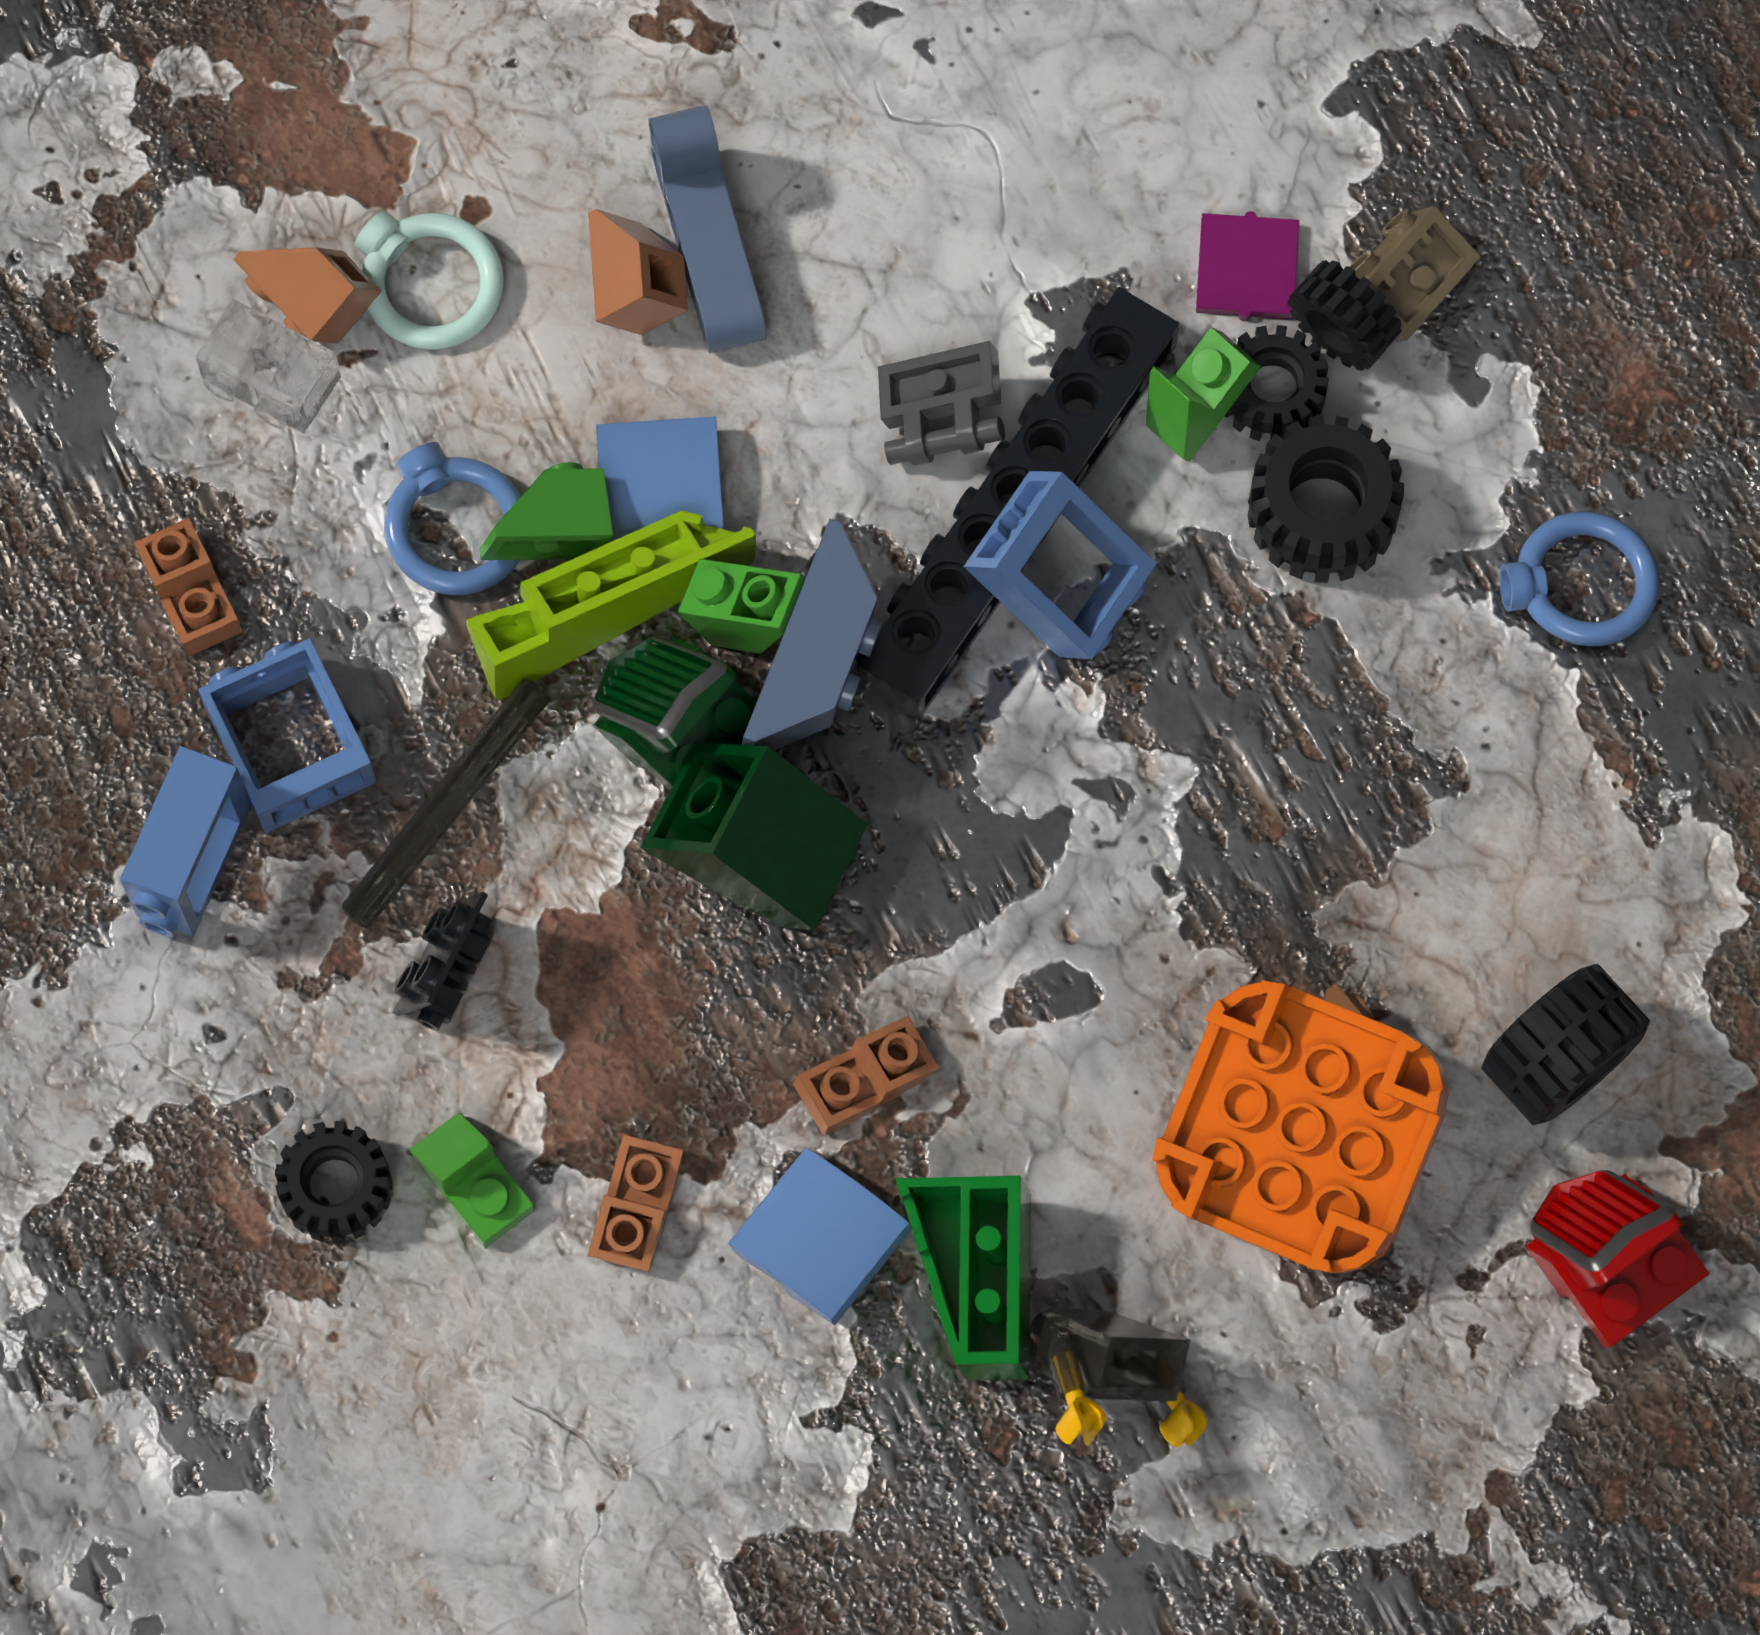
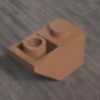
(635, 274)
(312, 286)

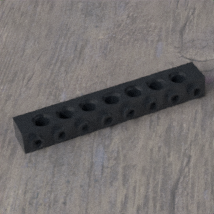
(1123, 327)

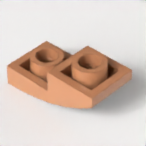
(188, 587)
(865, 1076)
(636, 1203)

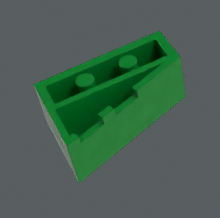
(978, 1266)

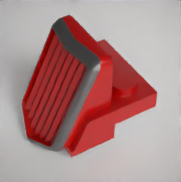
(1612, 1251)

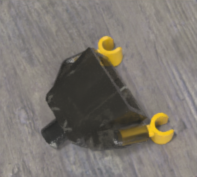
(1113, 1360)

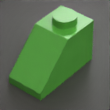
(554, 518)

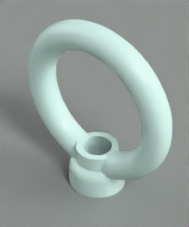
(387, 239)

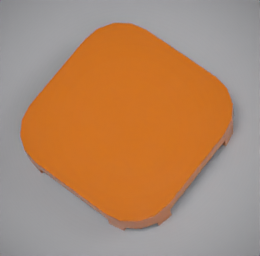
(1302, 1127)

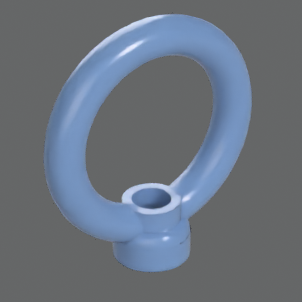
(424, 473)
(1526, 588)

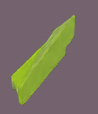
(599, 597)

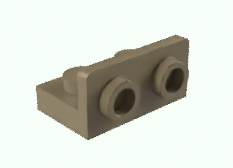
(1416, 265)

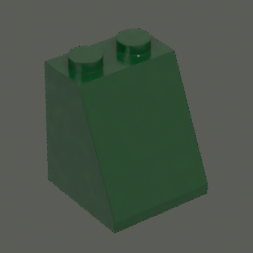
(756, 832)

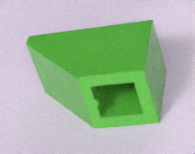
(740, 604)

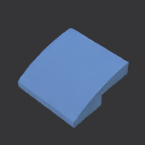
(660, 471)
(820, 1236)

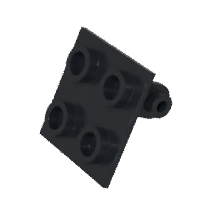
(448, 933)

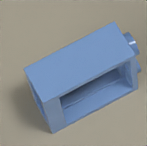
(1016, 536)
(313, 785)
(185, 843)

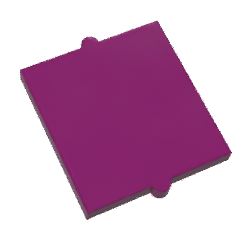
(1246, 265)

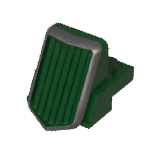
(665, 700)

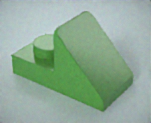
(1193, 401)
(472, 1179)

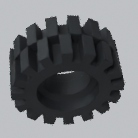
(1344, 315)
(1305, 368)
(326, 1145)

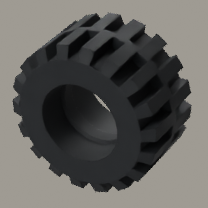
(1336, 455)
(1565, 1044)

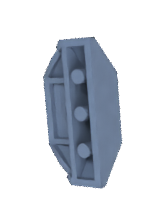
(818, 648)

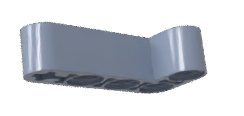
(706, 228)

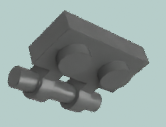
(937, 387)

